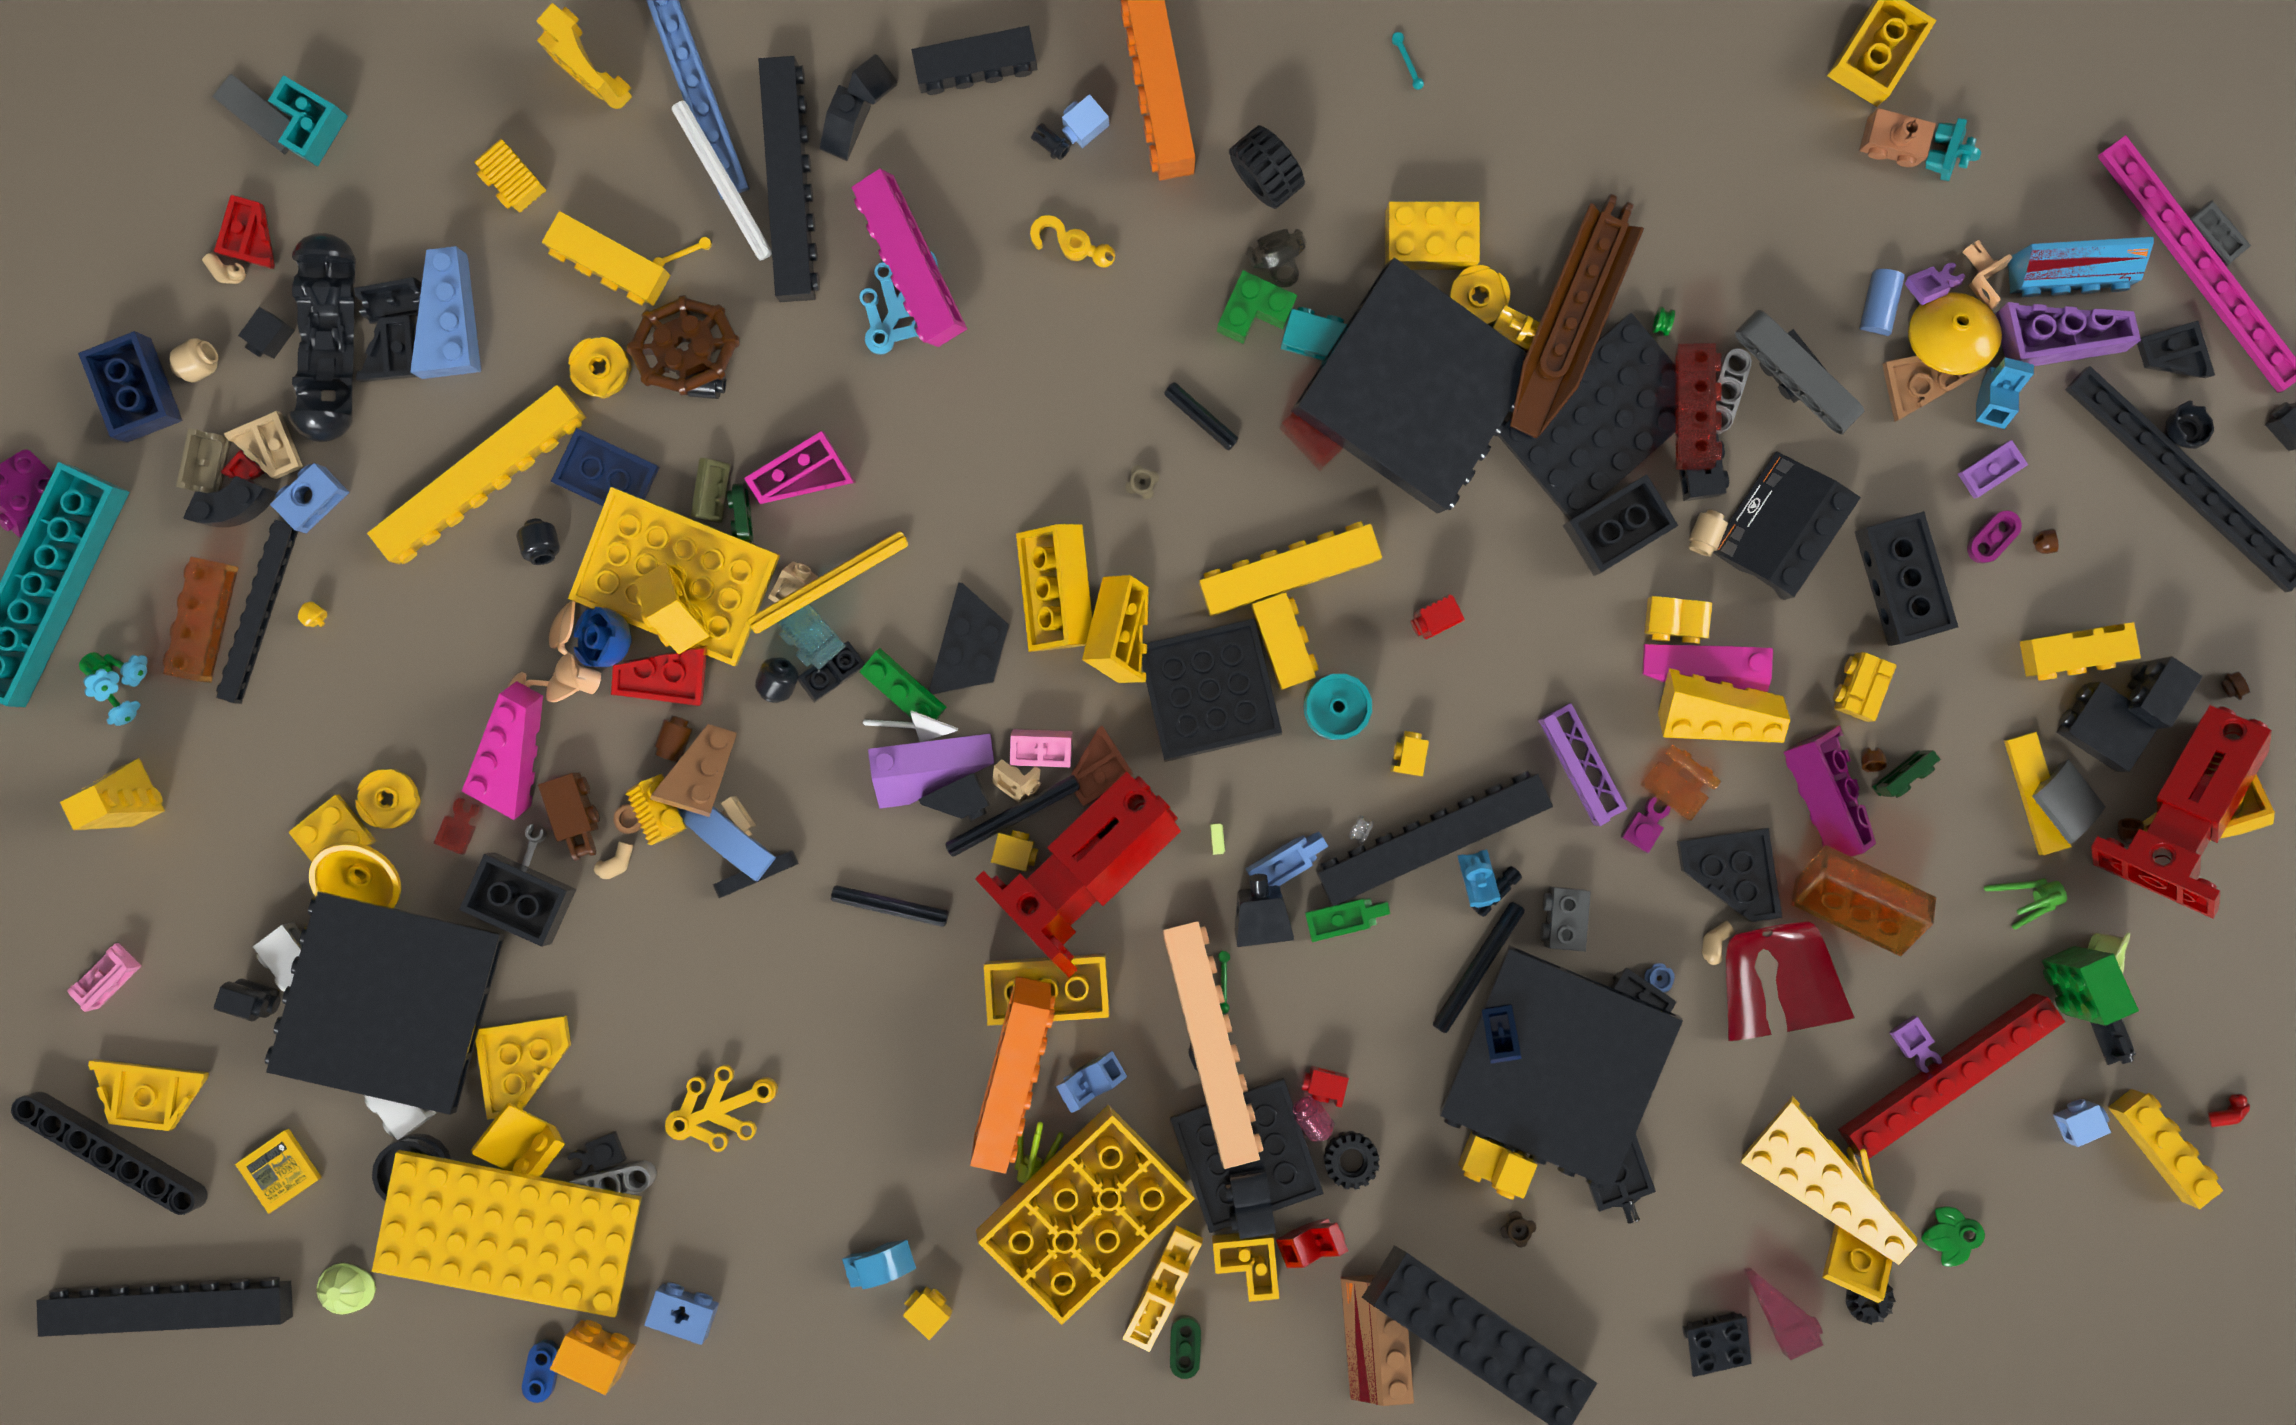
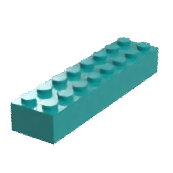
(51, 573)

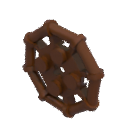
(683, 329)

